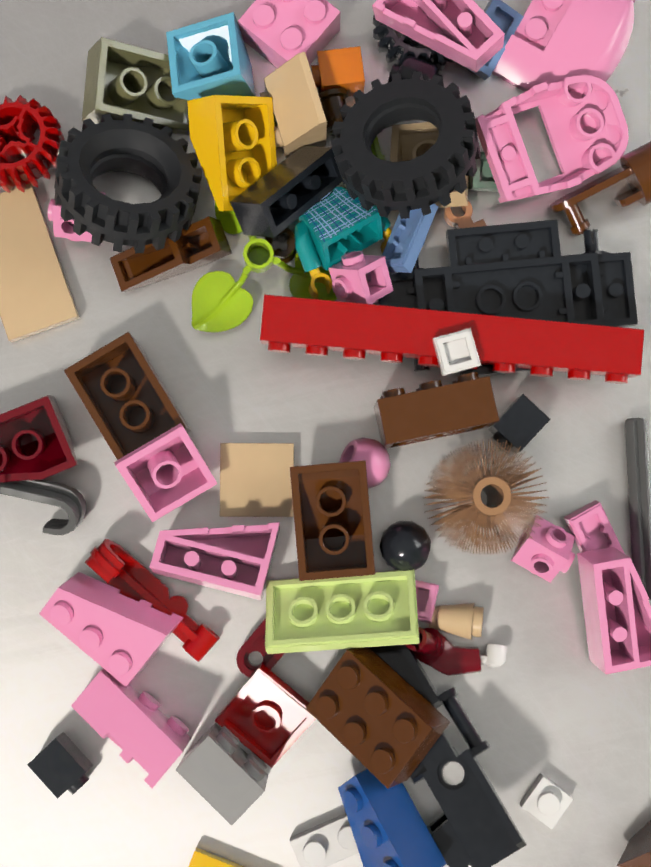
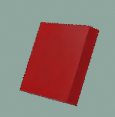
(266, 716)

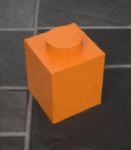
(339, 70)

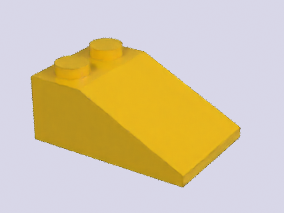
(232, 142)

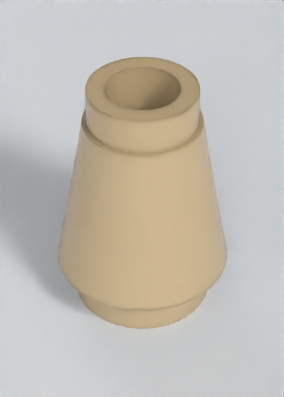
(459, 619)

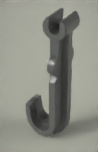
(53, 494)

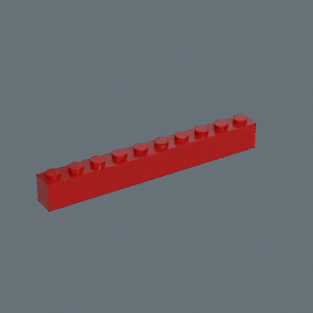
(409, 333)

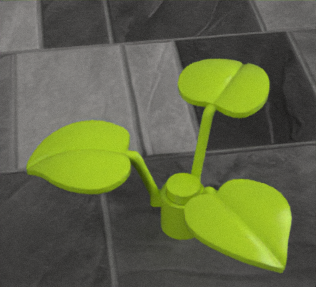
(223, 304)

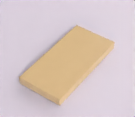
(31, 275)

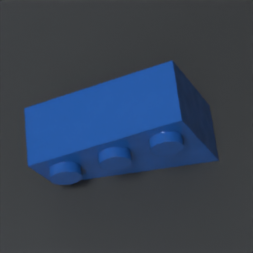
(387, 825)

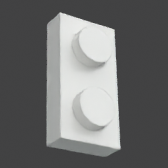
(325, 843)

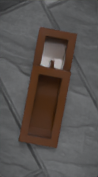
(197, 246)

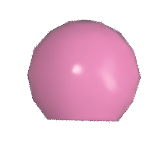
(376, 458)

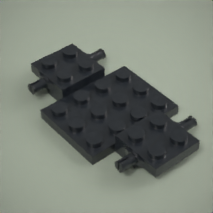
(521, 275)

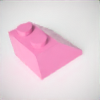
(166, 472)

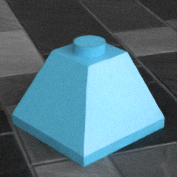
(209, 59)

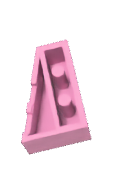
(108, 625)

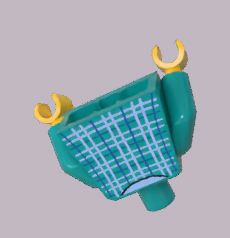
(334, 229)

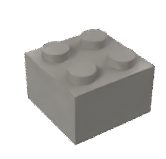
(224, 773)

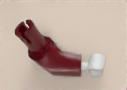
(454, 660)

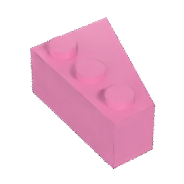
(447, 26)
(218, 558)
(614, 611)
(133, 724)

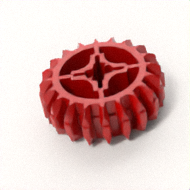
(19, 158)

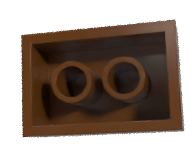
(124, 395)
(435, 410)
(377, 716)

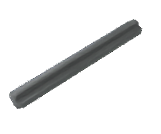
(639, 497)

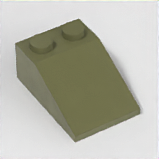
(132, 82)

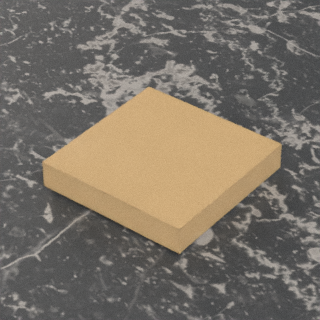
(256, 479)

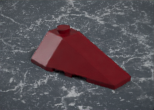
(34, 442)

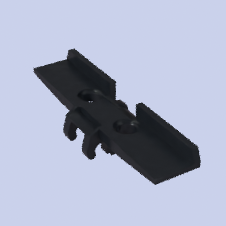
(473, 804)

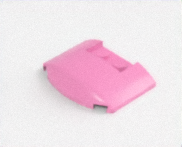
(566, 41)

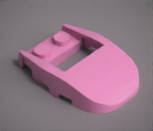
(582, 125)

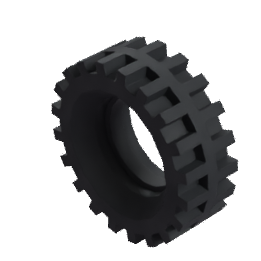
(134, 149)
(422, 179)

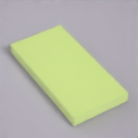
(341, 612)

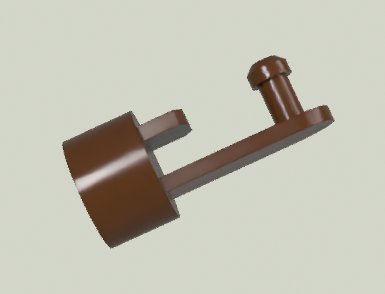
(636, 170)

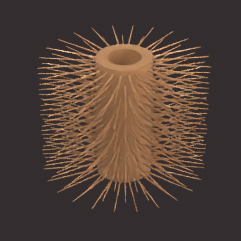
(498, 497)

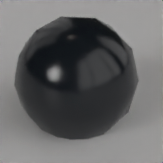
(405, 546)

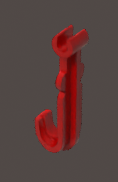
(135, 581)

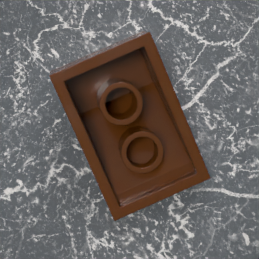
(332, 520)

